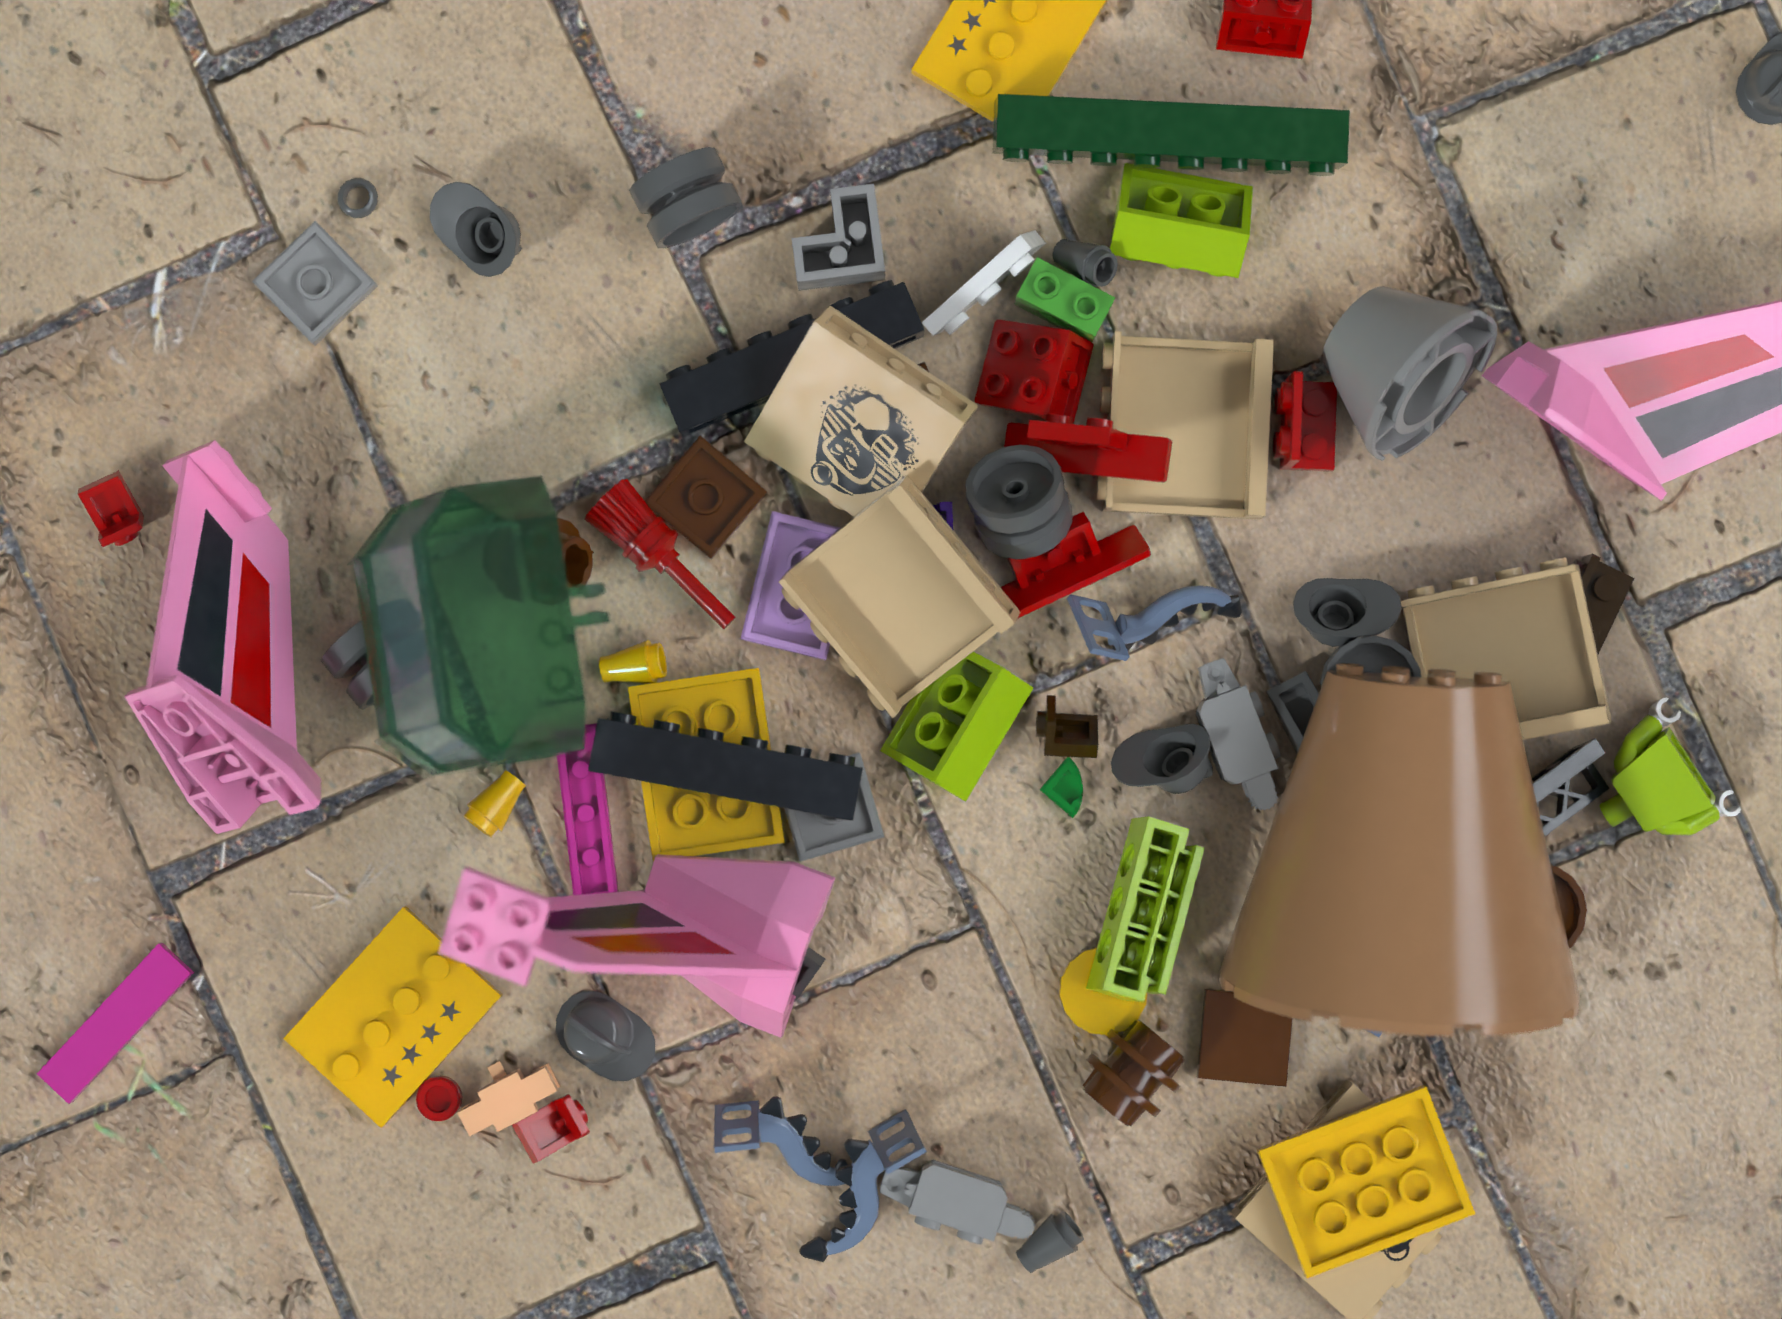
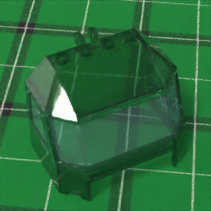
(473, 629)

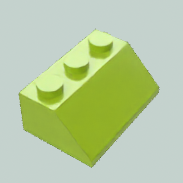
(1182, 220)
(958, 724)

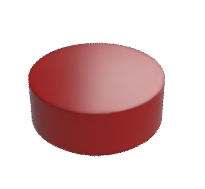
(439, 1098)

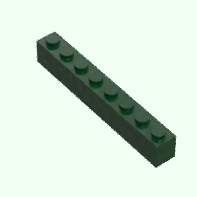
(1170, 133)

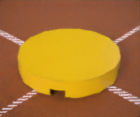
(1090, 1009)

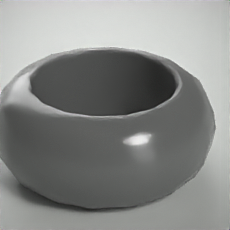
(347, 187)

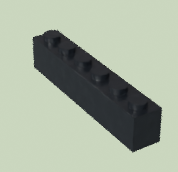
(748, 377)
(726, 768)

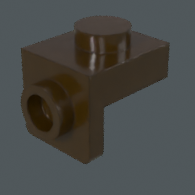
(1067, 733)

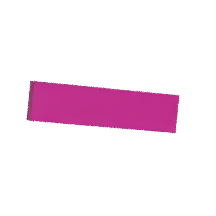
(587, 822)
(115, 1023)

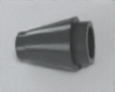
(1086, 261)
(1050, 1242)

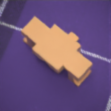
(508, 1098)

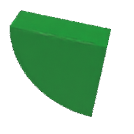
(1065, 787)

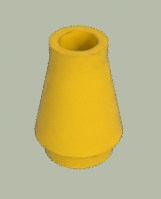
(638, 664)
(494, 804)

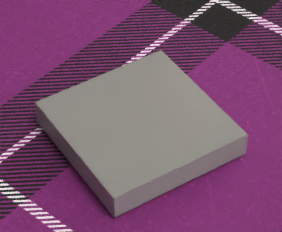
(315, 283)
(823, 834)

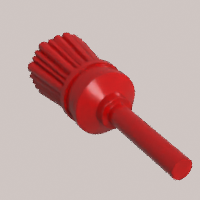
(650, 543)

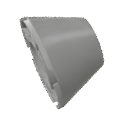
(1405, 364)

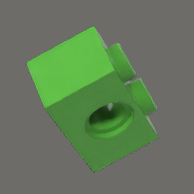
(1064, 300)

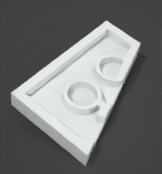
(984, 284)

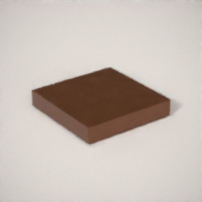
(705, 497)
(1242, 1042)

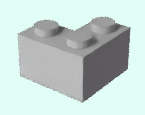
(851, 252)

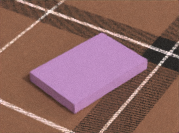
(769, 615)

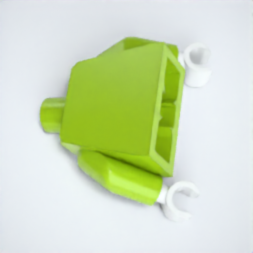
(1661, 782)

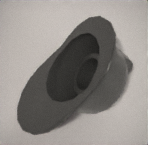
(1761, 84)
(475, 228)
(1346, 609)
(1164, 757)
(605, 1036)

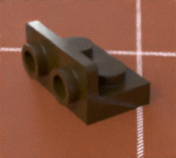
(1604, 592)

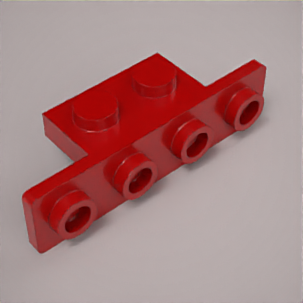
(1095, 448)
(1072, 564)

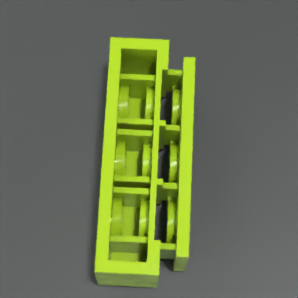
(1146, 911)

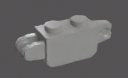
(1236, 734)
(957, 1200)

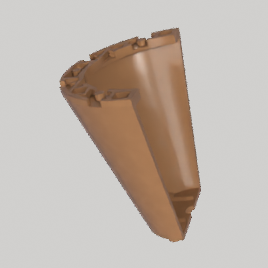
(1407, 868)

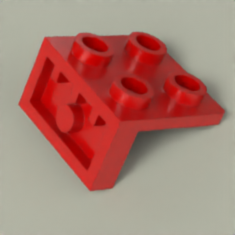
(1265, 27)
(1034, 369)
(1307, 424)

